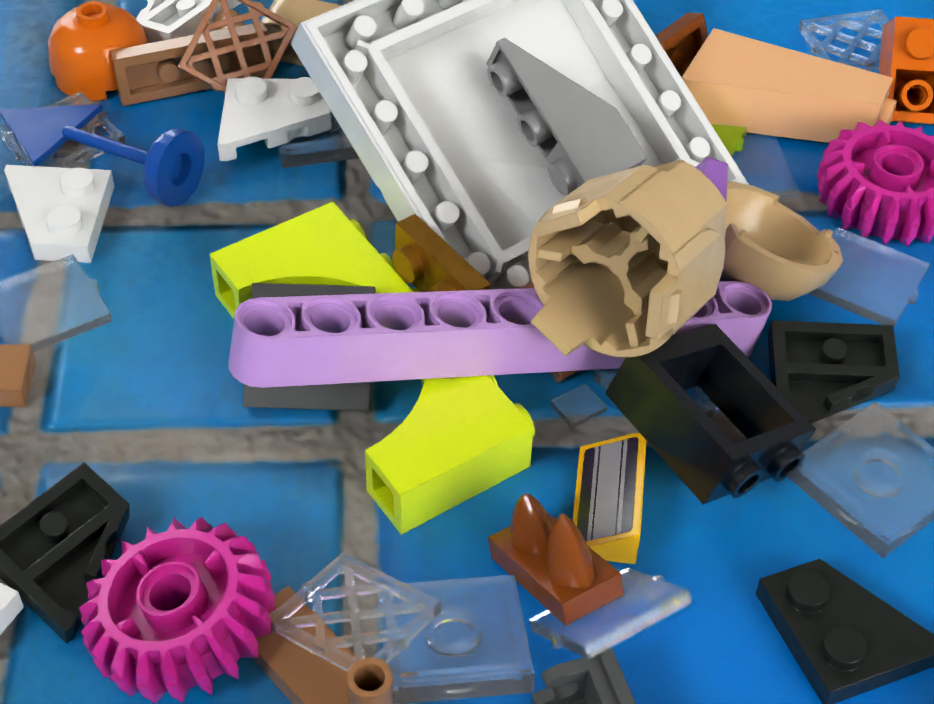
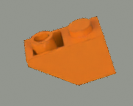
(909, 60)

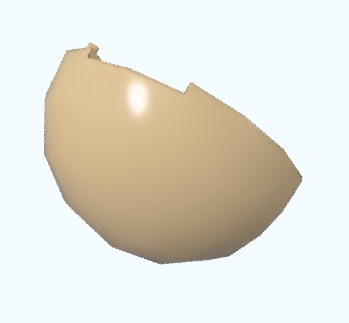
(775, 245)

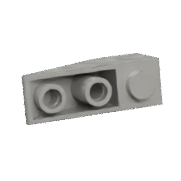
(568, 123)

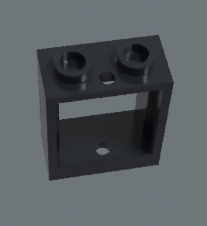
(654, 400)

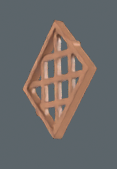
(256, 10)

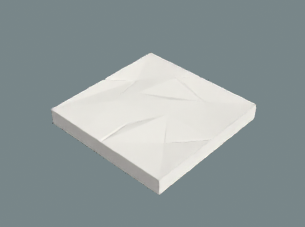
(450, 149)

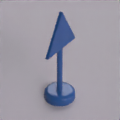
(170, 166)

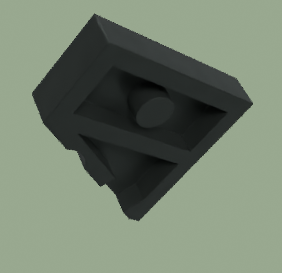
(842, 632)

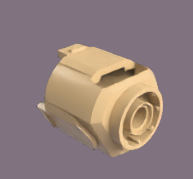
(628, 259)

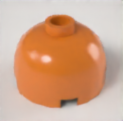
(82, 47)

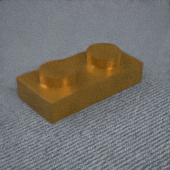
(430, 262)

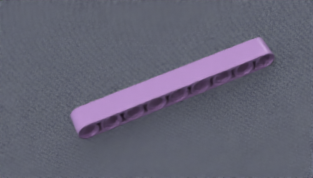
(434, 335)

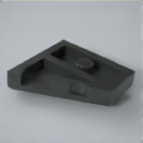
(831, 364)
(59, 546)

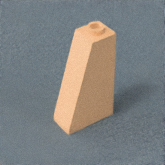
(783, 90)

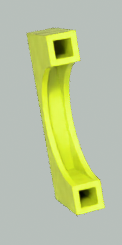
(461, 428)

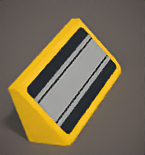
(611, 496)

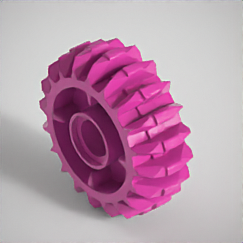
(880, 181)
(178, 610)

